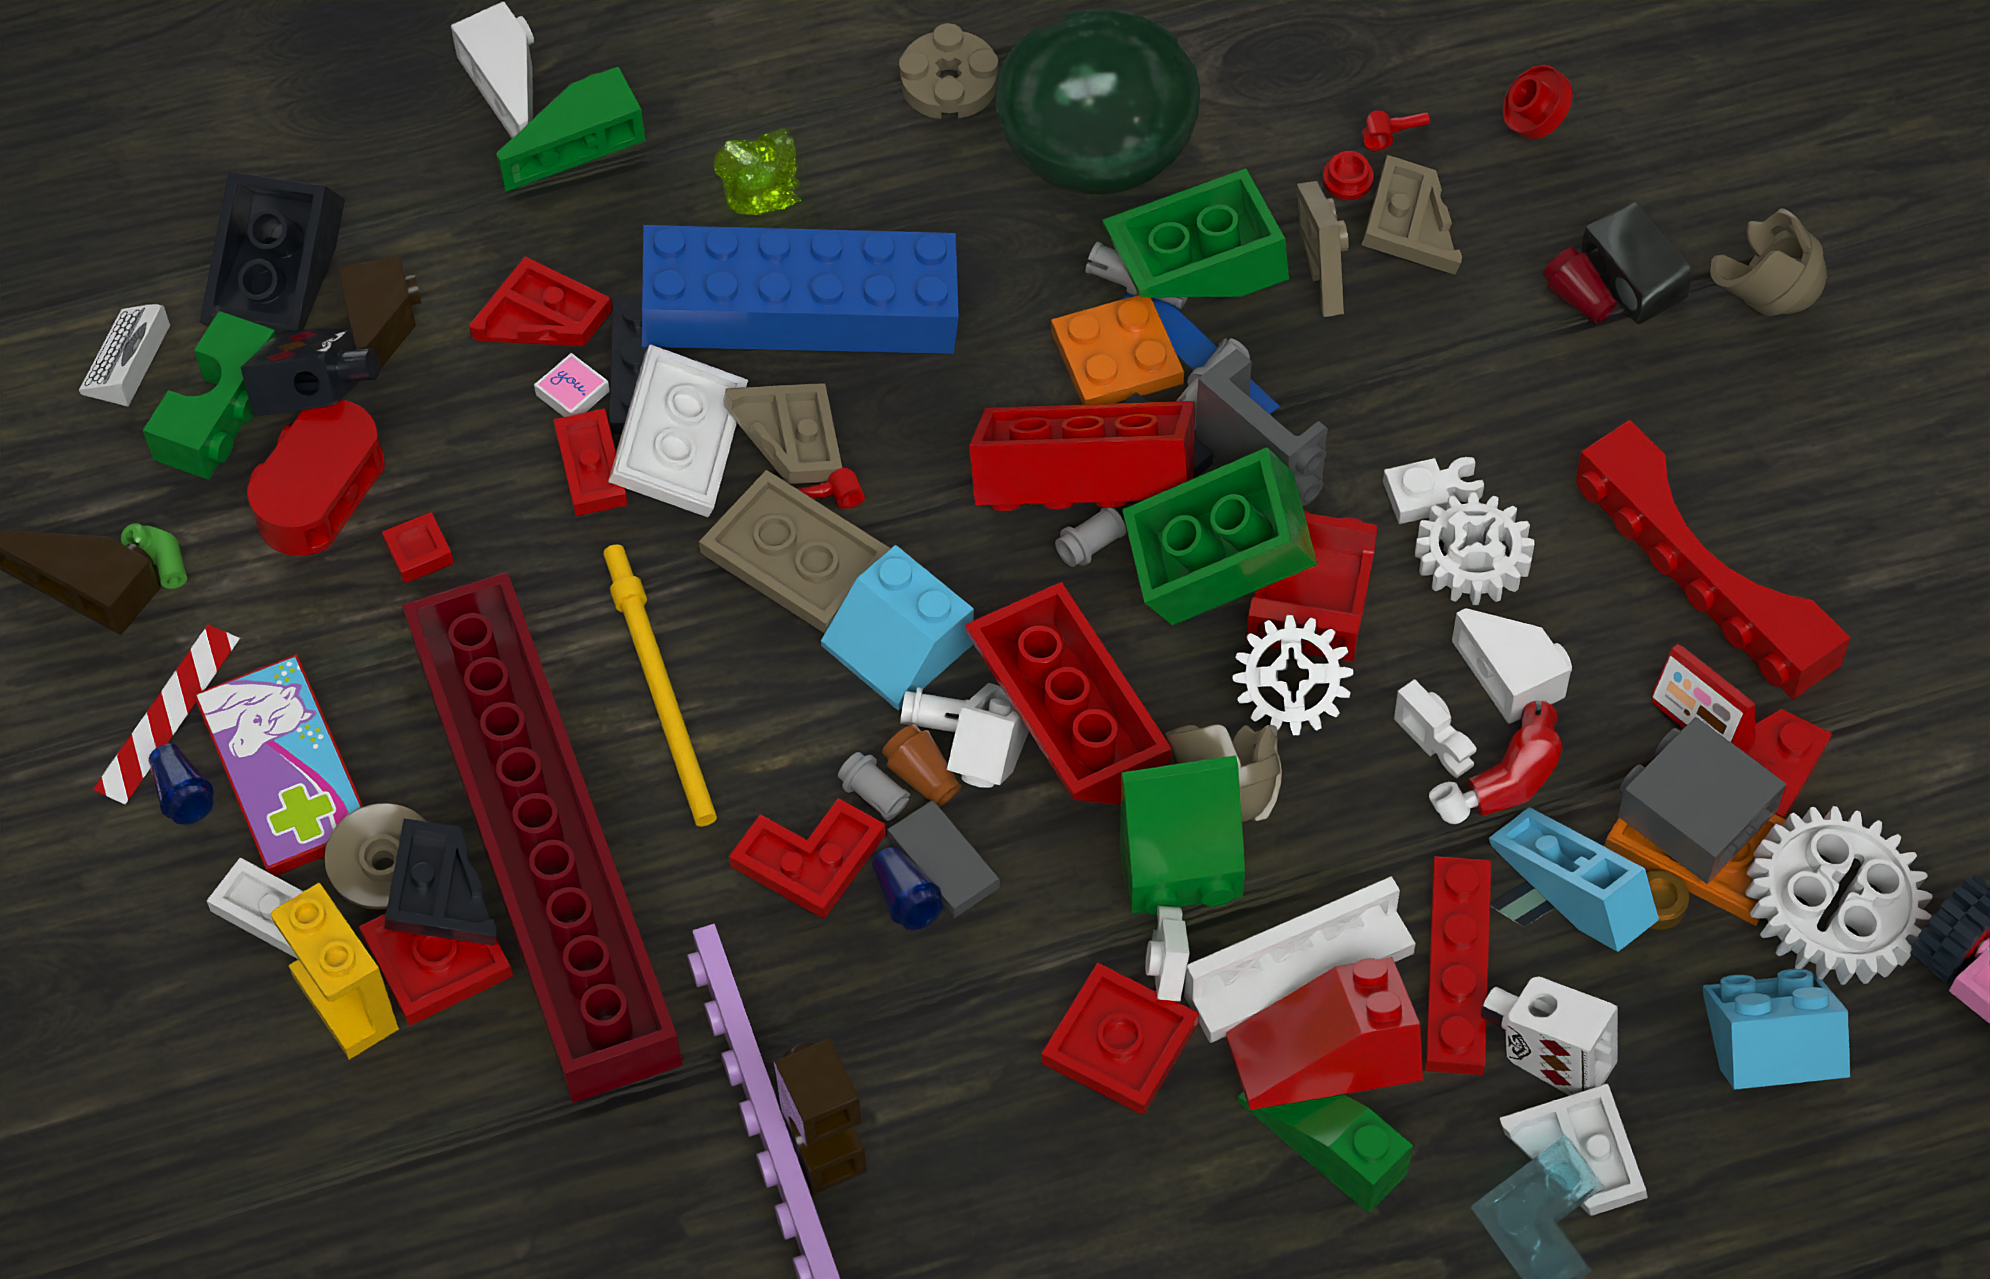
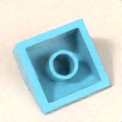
(898, 627)

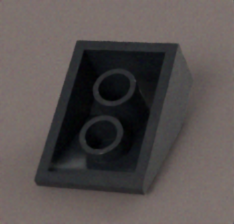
(271, 250)

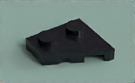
(437, 887)

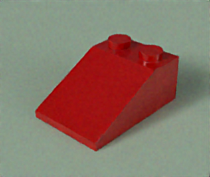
(1330, 1038)

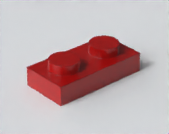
(588, 461)

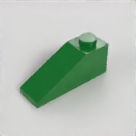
(575, 128)
(1342, 1143)

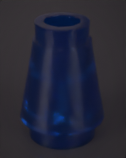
(180, 785)
(907, 890)

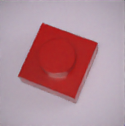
(417, 547)

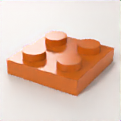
(1117, 351)

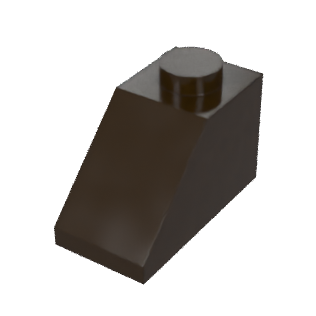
(380, 304)

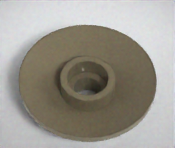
(357, 846)

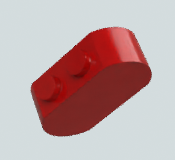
(315, 478)

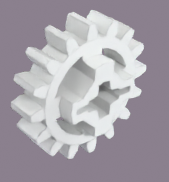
(1474, 548)
(1318, 674)

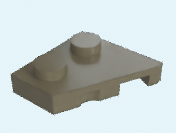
(1411, 217)
(789, 427)

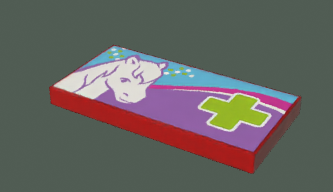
(279, 762)

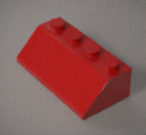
(1081, 453)
(1069, 693)

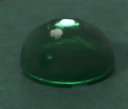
(1098, 101)

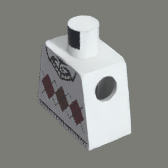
(1557, 1033)

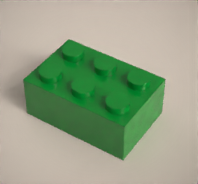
(1219, 536)

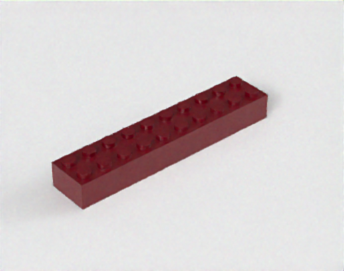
(542, 839)

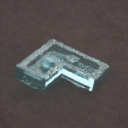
(1529, 1204)

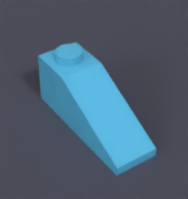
(1579, 877)

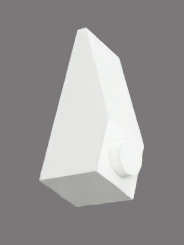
(498, 60)

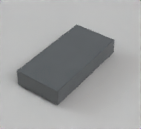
(944, 857)

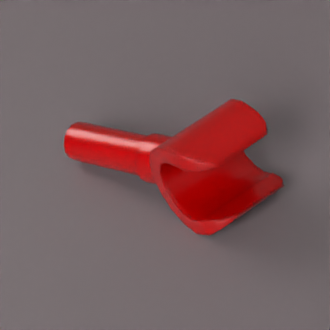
(1380, 128)
(841, 484)

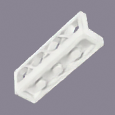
(1273, 964)

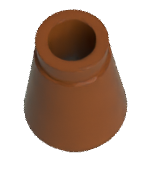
(920, 763)

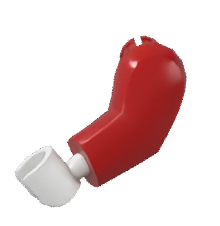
(1522, 772)

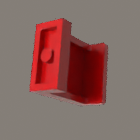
(1328, 592)

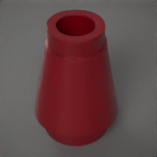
(1580, 285)

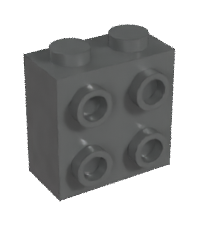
(1700, 798)

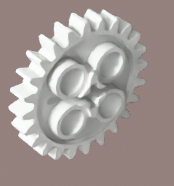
(1886, 921)

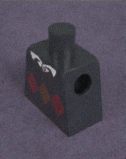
(306, 370)

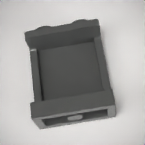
(1238, 426)

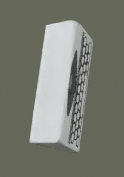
(126, 354)

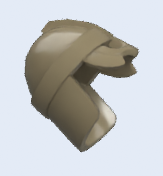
(1784, 272)
(1256, 758)

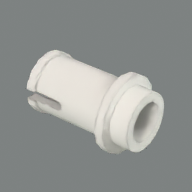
(930, 710)

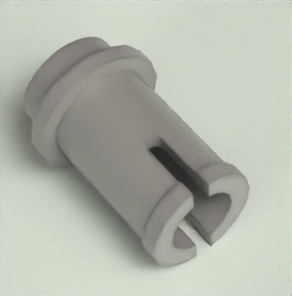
(1081, 542)
(873, 785)

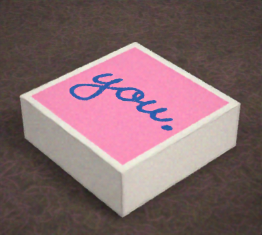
(571, 387)

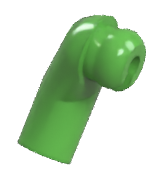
(162, 549)

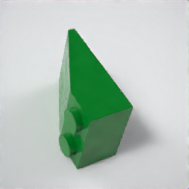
(1202, 242)
(1182, 835)

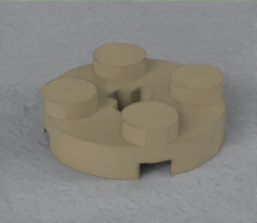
(946, 50)

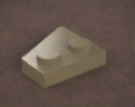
(1323, 241)

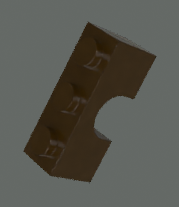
(820, 1114)

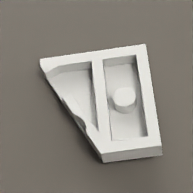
(1598, 1134)

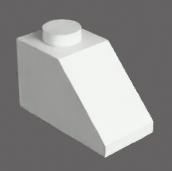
(1512, 661)
(987, 738)

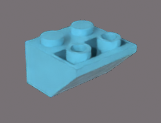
(1777, 1029)

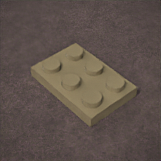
(791, 549)

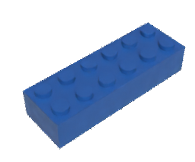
(799, 289)

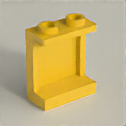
(335, 971)

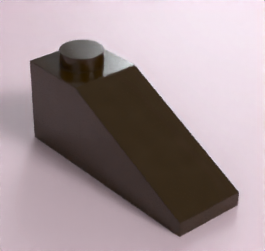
(84, 573)

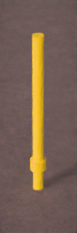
(630, 599)

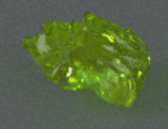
(759, 173)

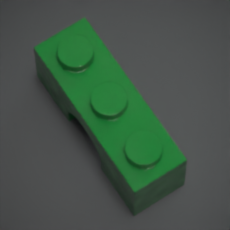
(201, 429)

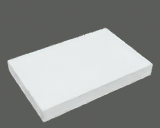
(676, 432)

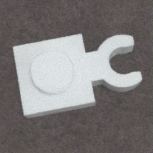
(1422, 485)
(1428, 723)
(1168, 953)

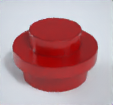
(1348, 176)

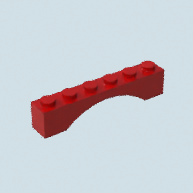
(1778, 631)

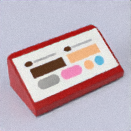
(1694, 690)

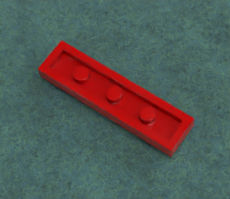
(1458, 966)

